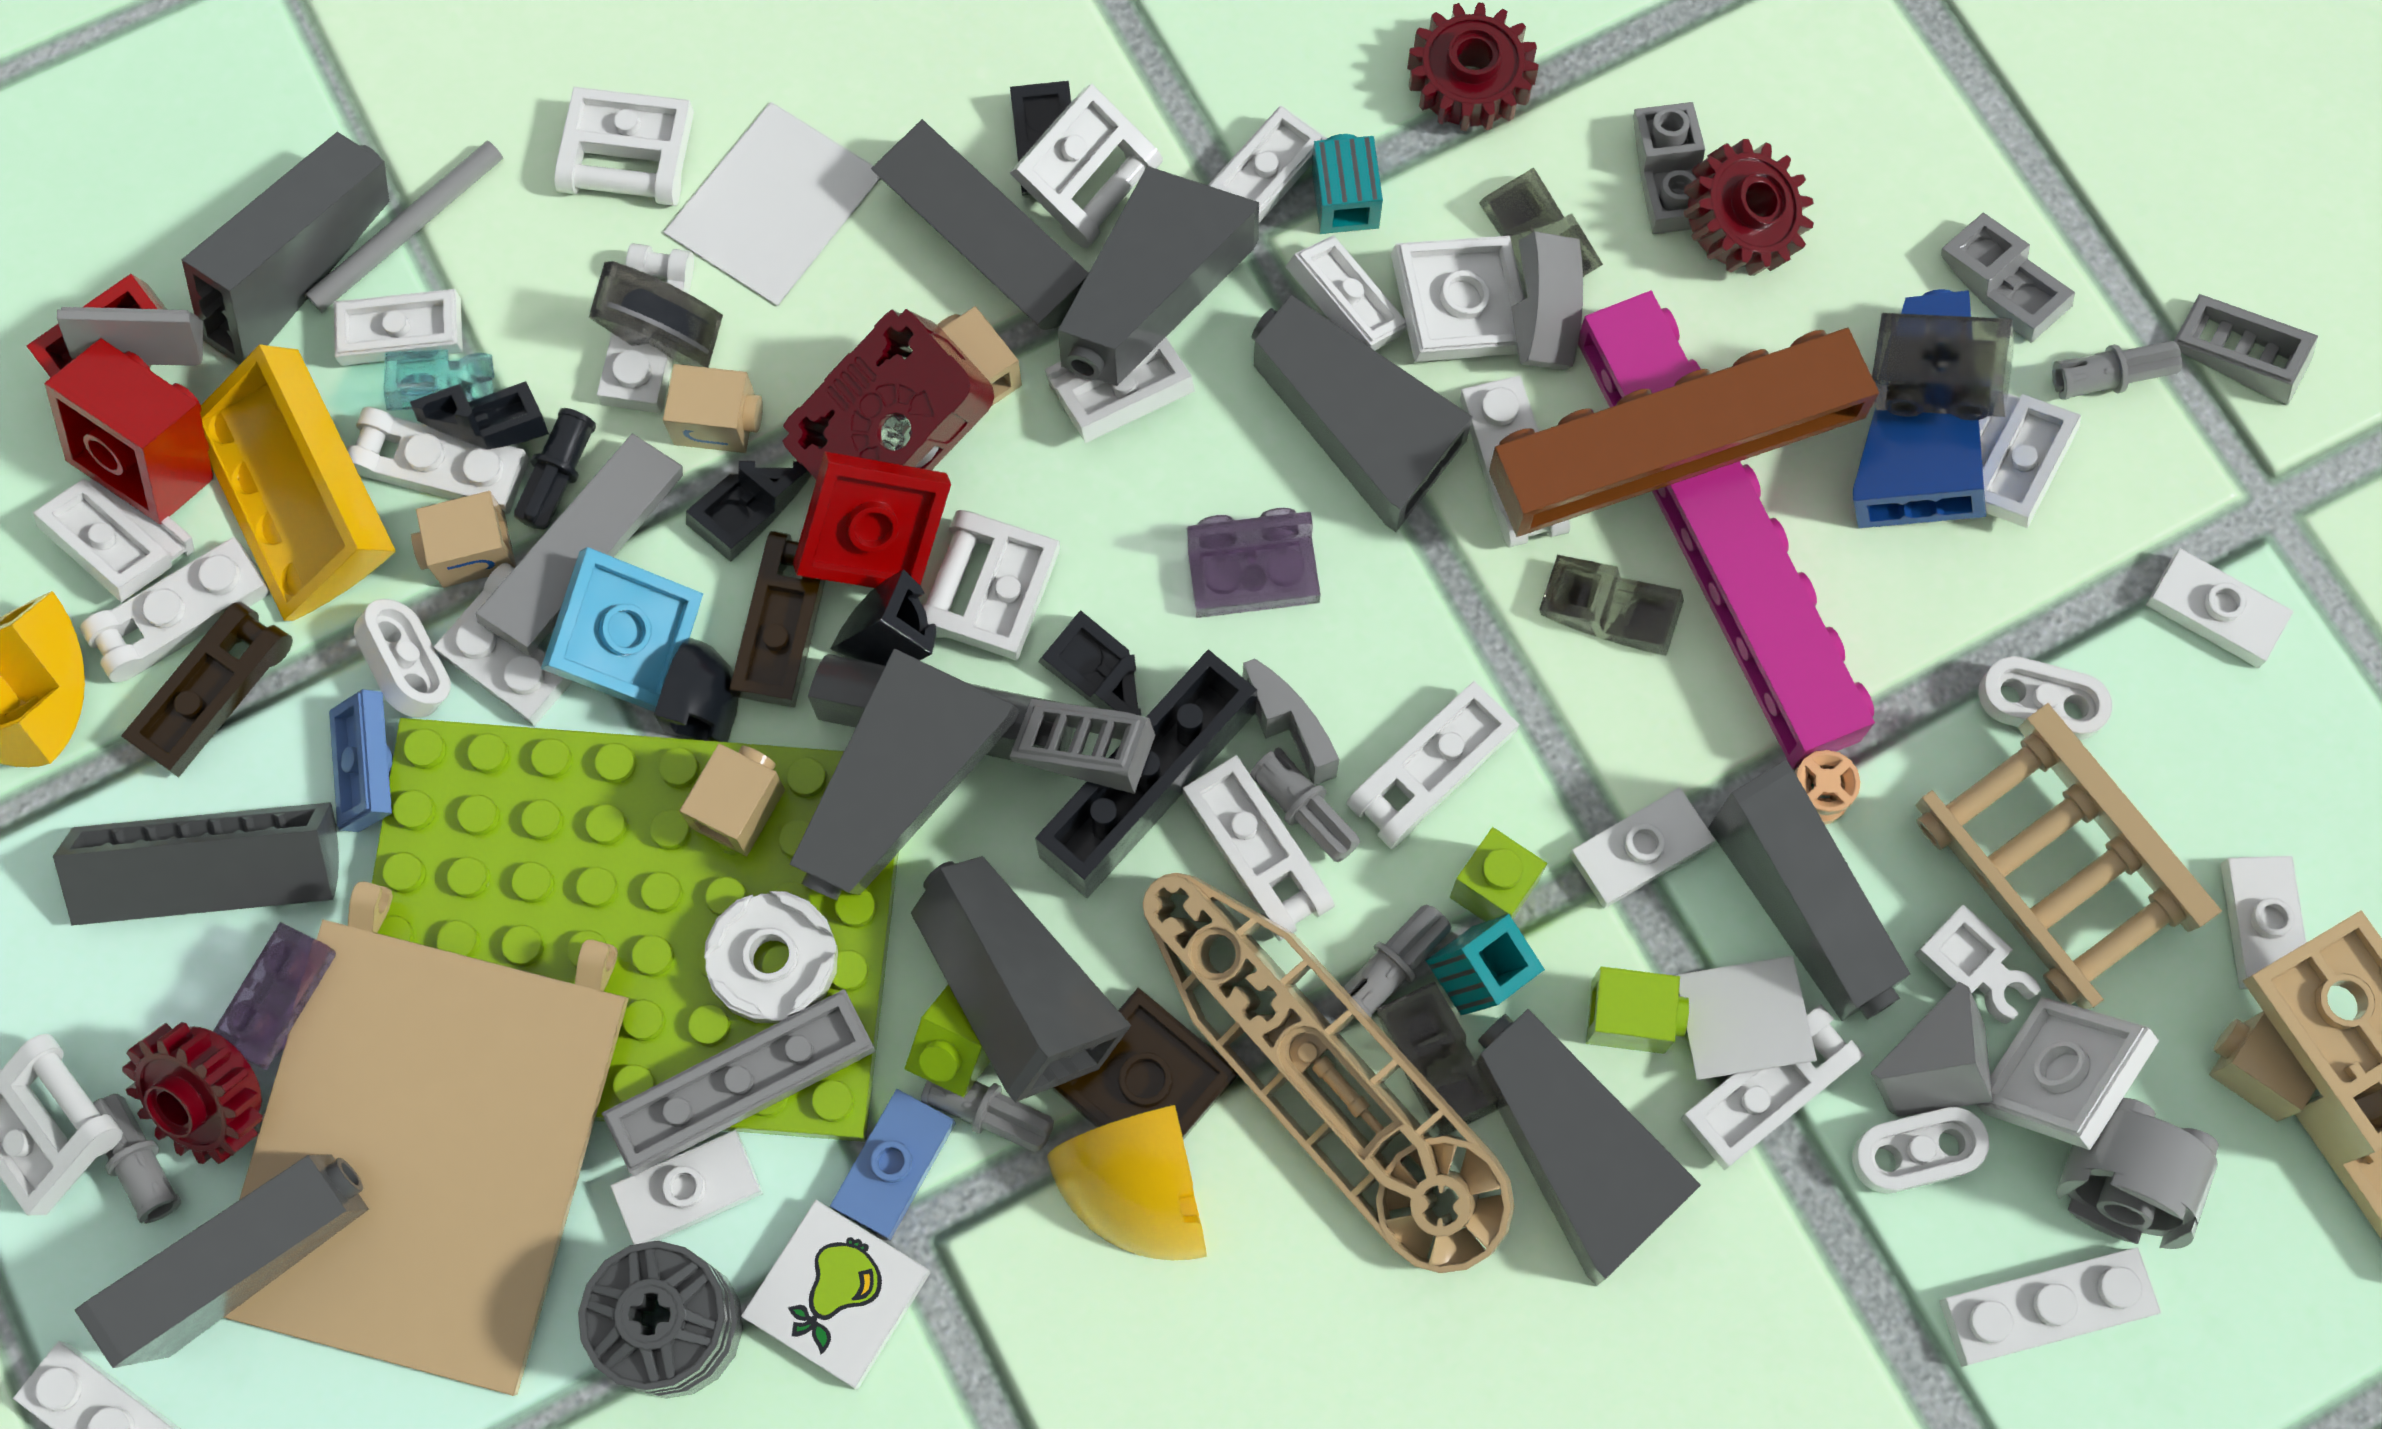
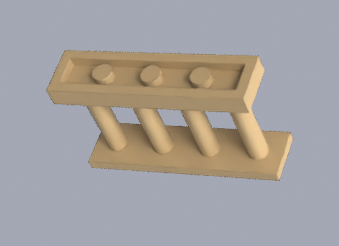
(2131, 848)

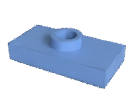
(360, 761)
(893, 1164)

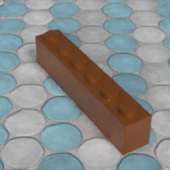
(1681, 430)

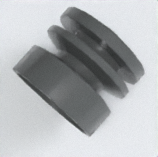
(683, 1352)

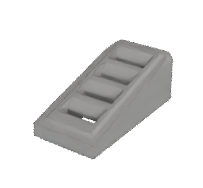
(2256, 374)
(1118, 773)

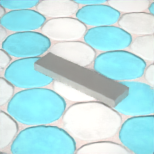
(599, 518)
(738, 1082)

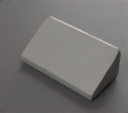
(152, 334)

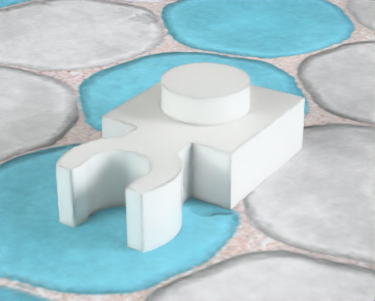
(1972, 954)

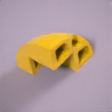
(38, 682)
(1133, 1185)

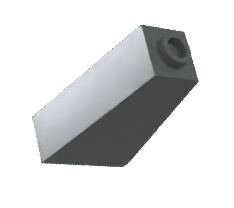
(282, 244)
(1153, 271)
(1361, 408)
(897, 770)
(1809, 892)
(1014, 981)
(1584, 1148)
(222, 1262)

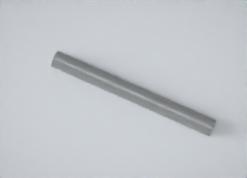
(404, 226)

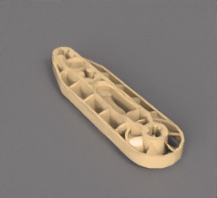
(1297, 1040)

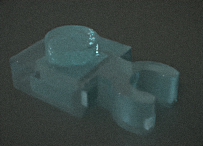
(422, 373)

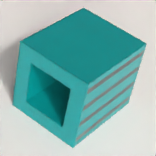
(1346, 183)
(1485, 965)

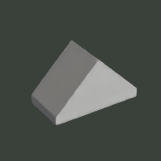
(1939, 1060)

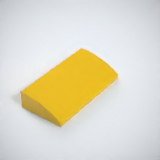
(291, 482)

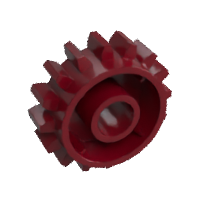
(1477, 41)
(1747, 208)
(195, 1090)

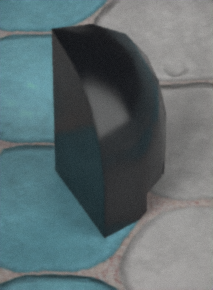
(887, 621)
(697, 695)

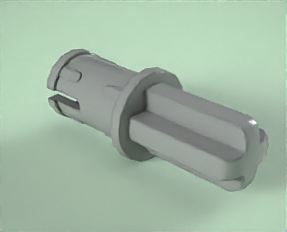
(2115, 369)
(1304, 804)
(1397, 958)
(994, 1112)
(136, 1164)

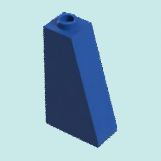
(1921, 463)

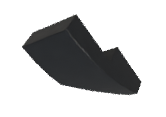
(1034, 112)
(487, 422)
(744, 505)
(1094, 665)

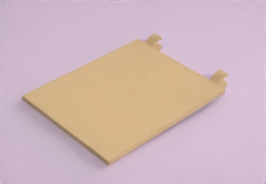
(468, 1122)

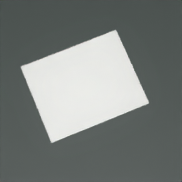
(773, 203)

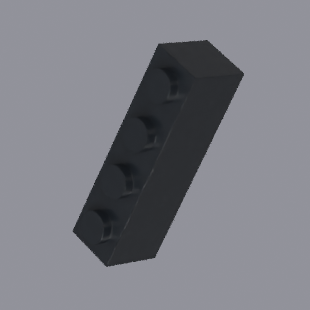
(1190, 730)

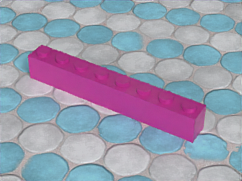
(1737, 553)

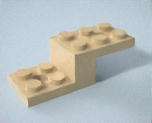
(2335, 1052)

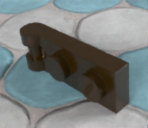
(777, 628)
(206, 688)

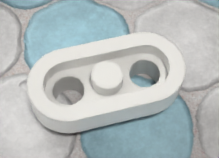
(402, 658)
(2043, 684)
(1917, 1150)

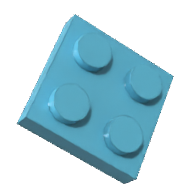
(620, 628)

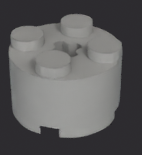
(2141, 1177)

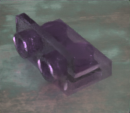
(1252, 563)
(274, 994)

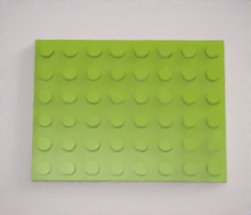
(562, 837)

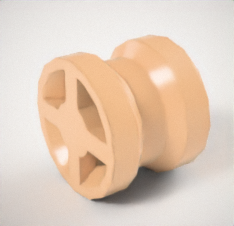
(1833, 776)

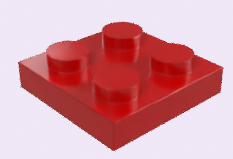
(870, 521)

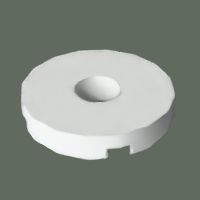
(745, 928)

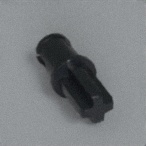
(554, 468)

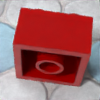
(130, 429)

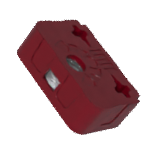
(886, 390)

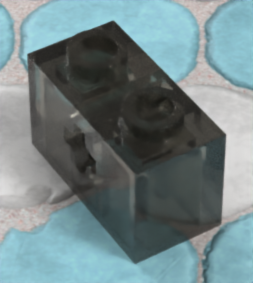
(1970, 349)

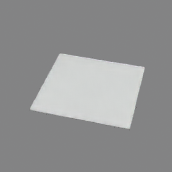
(1746, 1018)

